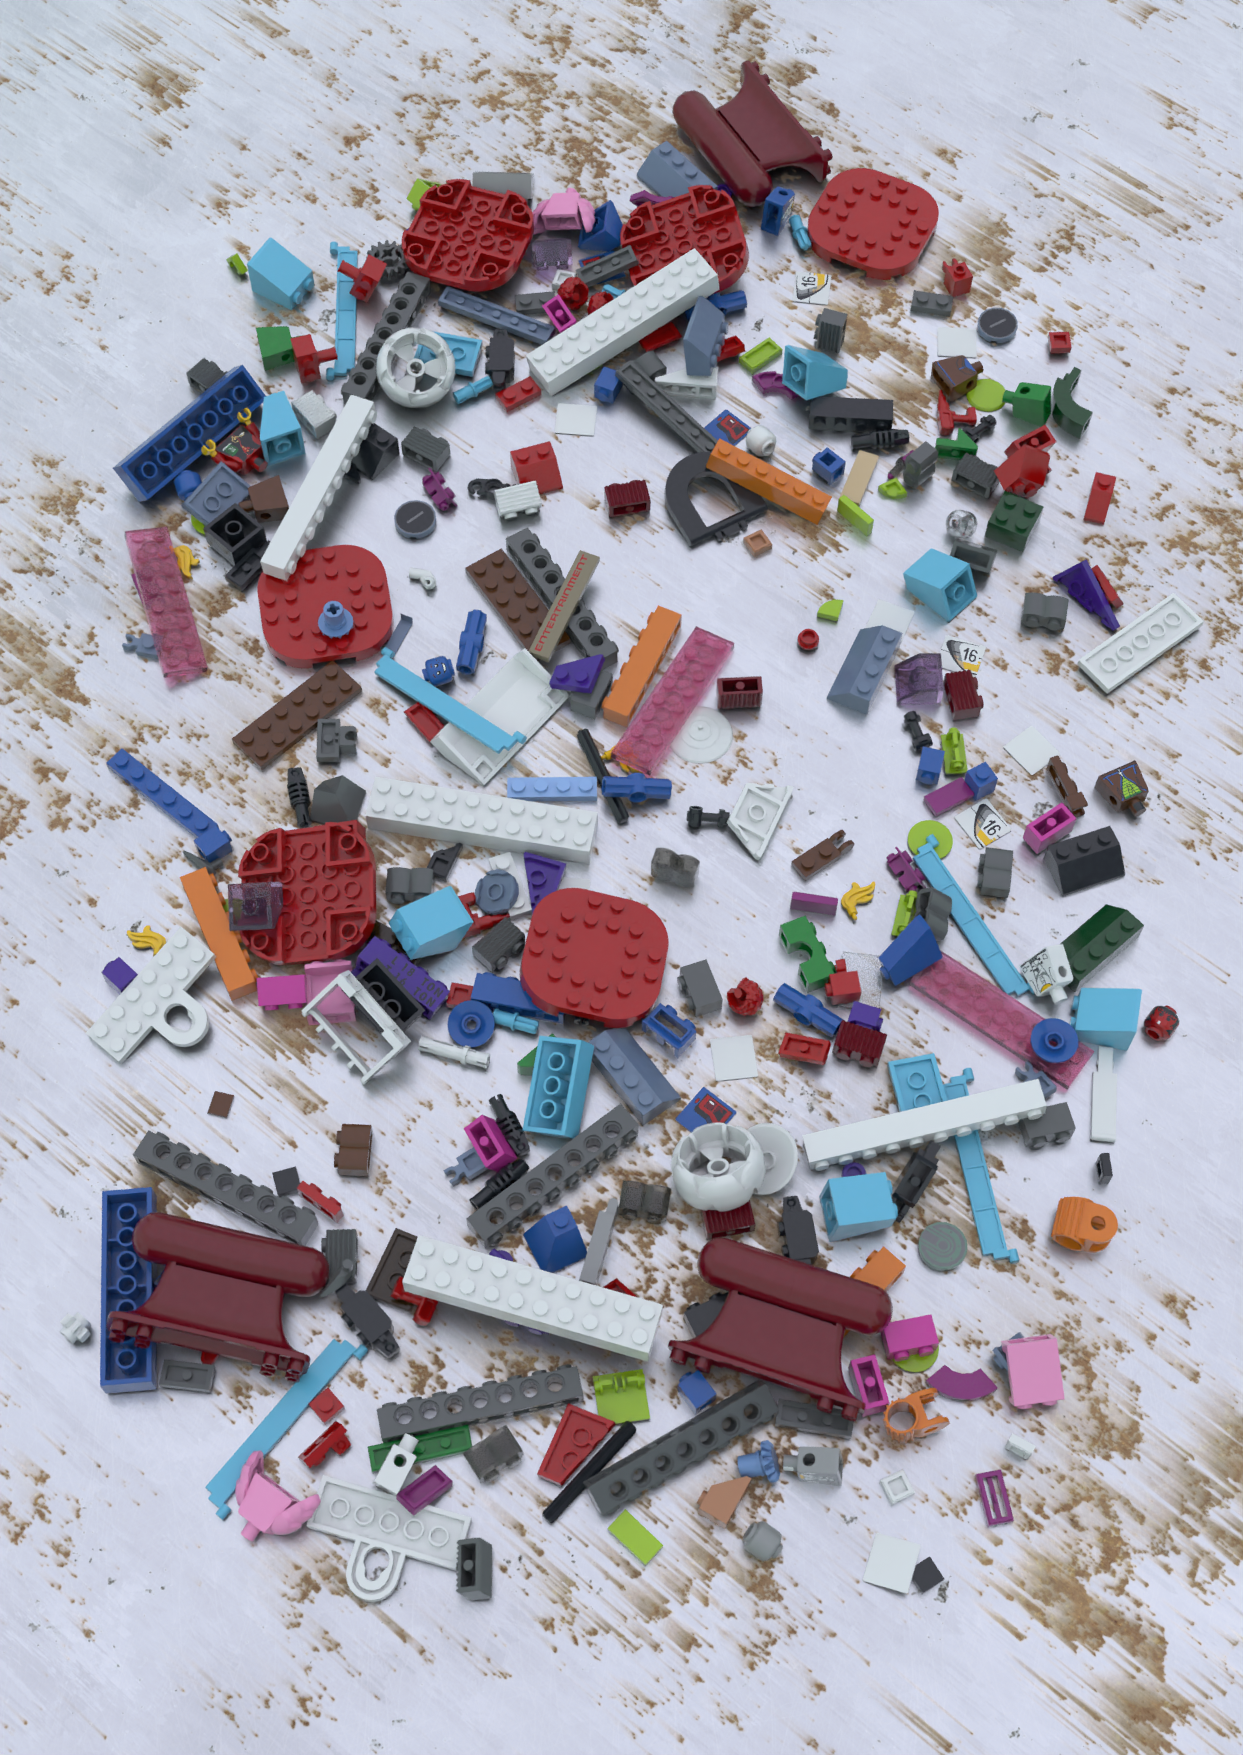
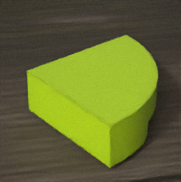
(236, 261)
(893, 489)
(830, 610)

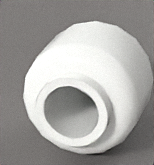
(761, 441)

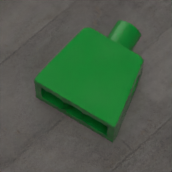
(275, 346)
(1030, 402)

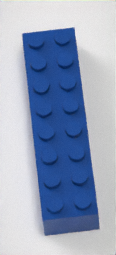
(182, 437)
(125, 1286)

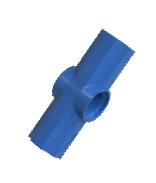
(725, 303)
(471, 642)
(636, 787)
(808, 1010)

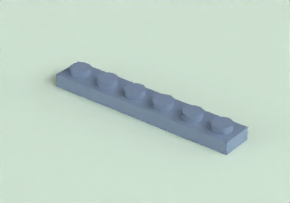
(496, 316)

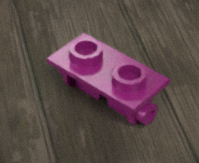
(444, 496)
(901, 863)

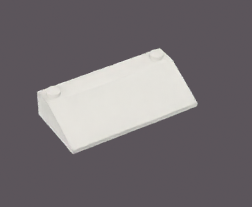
(513, 701)

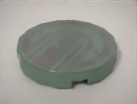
(942, 1246)

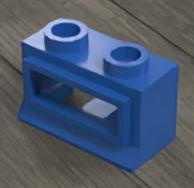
(664, 1035)

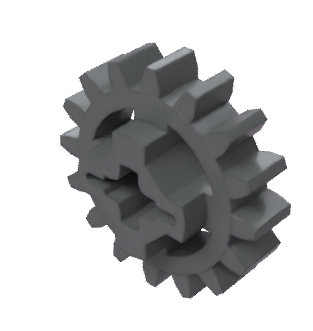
(389, 254)

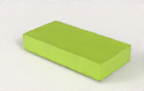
(760, 355)
(855, 515)
(635, 1537)

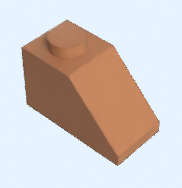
(722, 1500)

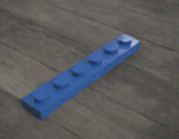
(160, 793)

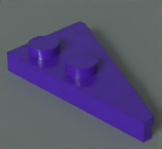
(1085, 587)
(542, 876)

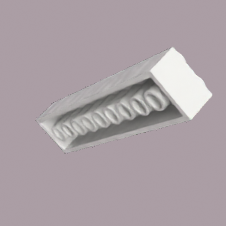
(622, 322)
(482, 820)
(533, 1297)

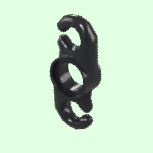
(485, 484)

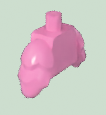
(564, 212)
(268, 1504)

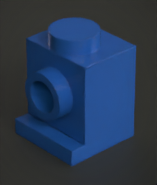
(828, 465)

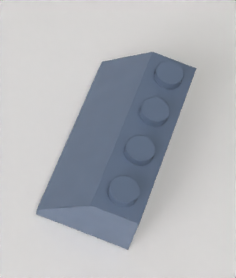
(670, 172)
(704, 338)
(865, 668)
(632, 1074)

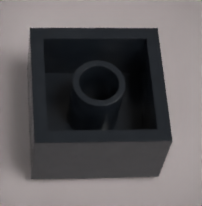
(234, 534)

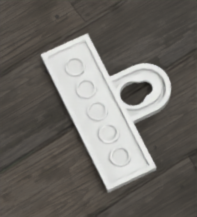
(151, 996)
(383, 1523)

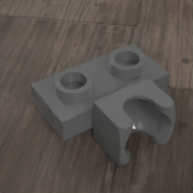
(333, 739)

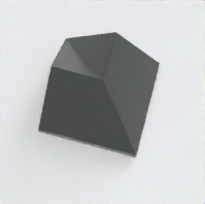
(337, 801)

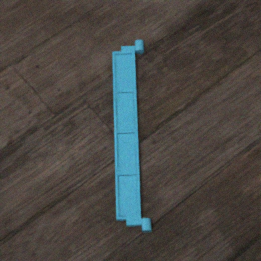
(345, 315)
(445, 705)
(970, 921)
(978, 1181)
(281, 1418)

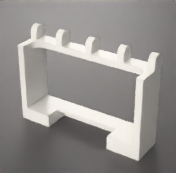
(391, 1033)

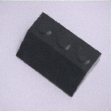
(376, 452)
(1085, 860)
(389, 995)

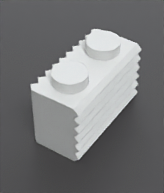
(314, 413)
(517, 500)

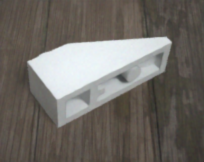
(684, 385)

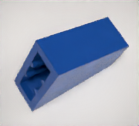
(910, 952)

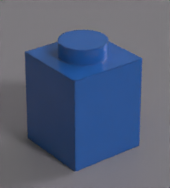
(607, 385)
(930, 765)
(981, 780)
(213, 844)
(696, 1391)

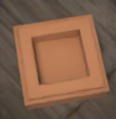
(757, 543)

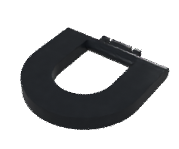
(686, 515)

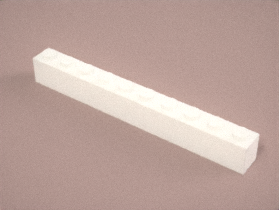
(318, 488)
(924, 1124)

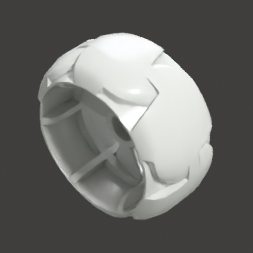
(442, 367)
(726, 1184)

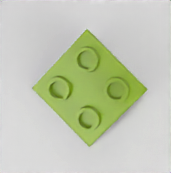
(622, 1396)

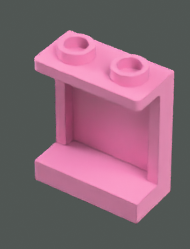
(337, 1005)
(1033, 1370)

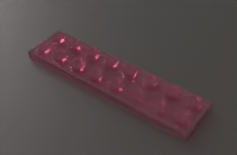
(165, 602)
(672, 700)
(993, 1015)

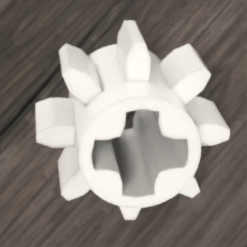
(75, 1328)

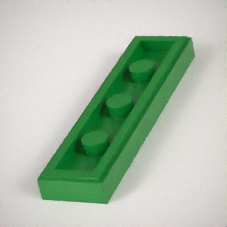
(429, 1447)

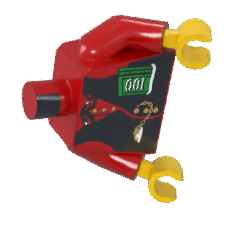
(241, 449)

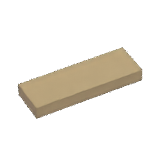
(860, 476)

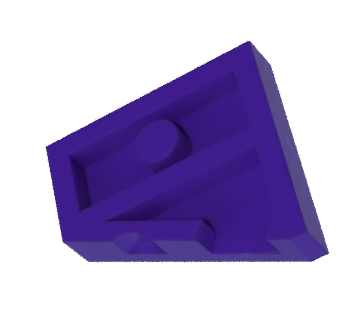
(578, 674)

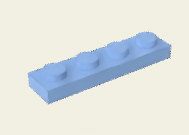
(552, 788)

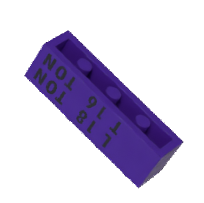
(416, 980)

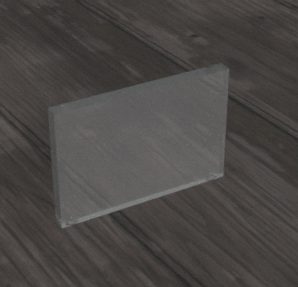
(869, 977)

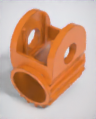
(1076, 1221)
(913, 1405)

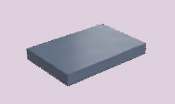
(216, 494)

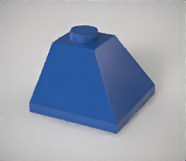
(605, 230)
(556, 1241)

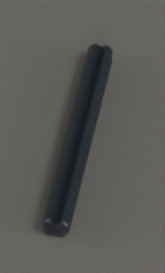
(600, 771)
(593, 1467)

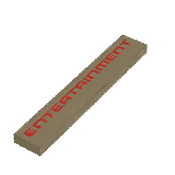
(564, 606)

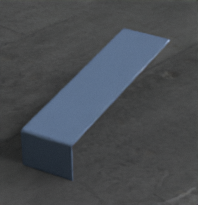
(399, 633)

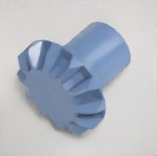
(335, 620)
(761, 1463)

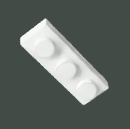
(522, 905)

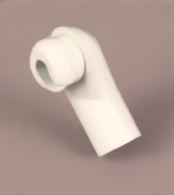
(424, 576)

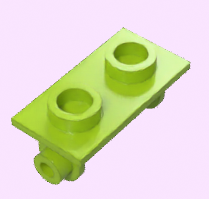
(954, 754)
(905, 912)

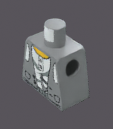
(826, 1466)

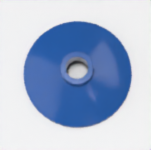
(467, 1012)
(1058, 1032)

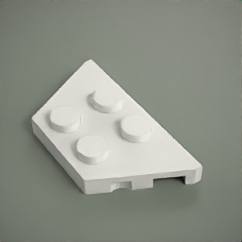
(757, 814)

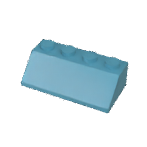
(558, 1087)

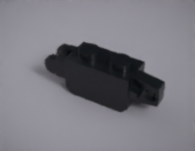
(501, 360)
(915, 1178)
(798, 1232)
(368, 1319)

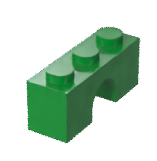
(801, 936)

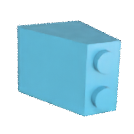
(279, 275)
(812, 373)
(280, 430)
(941, 583)
(431, 924)
(1106, 1016)
(857, 1205)

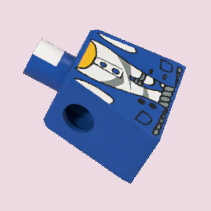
(778, 203)

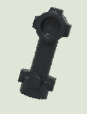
(987, 423)
(920, 740)
(696, 816)

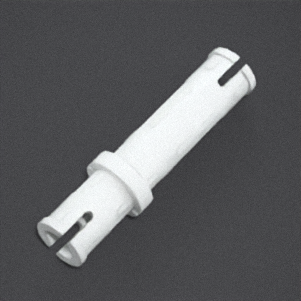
(462, 1054)

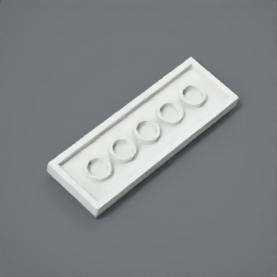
(1140, 643)

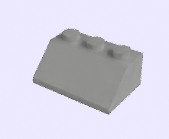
(502, 181)

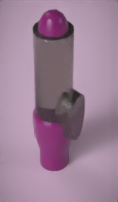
(899, 466)

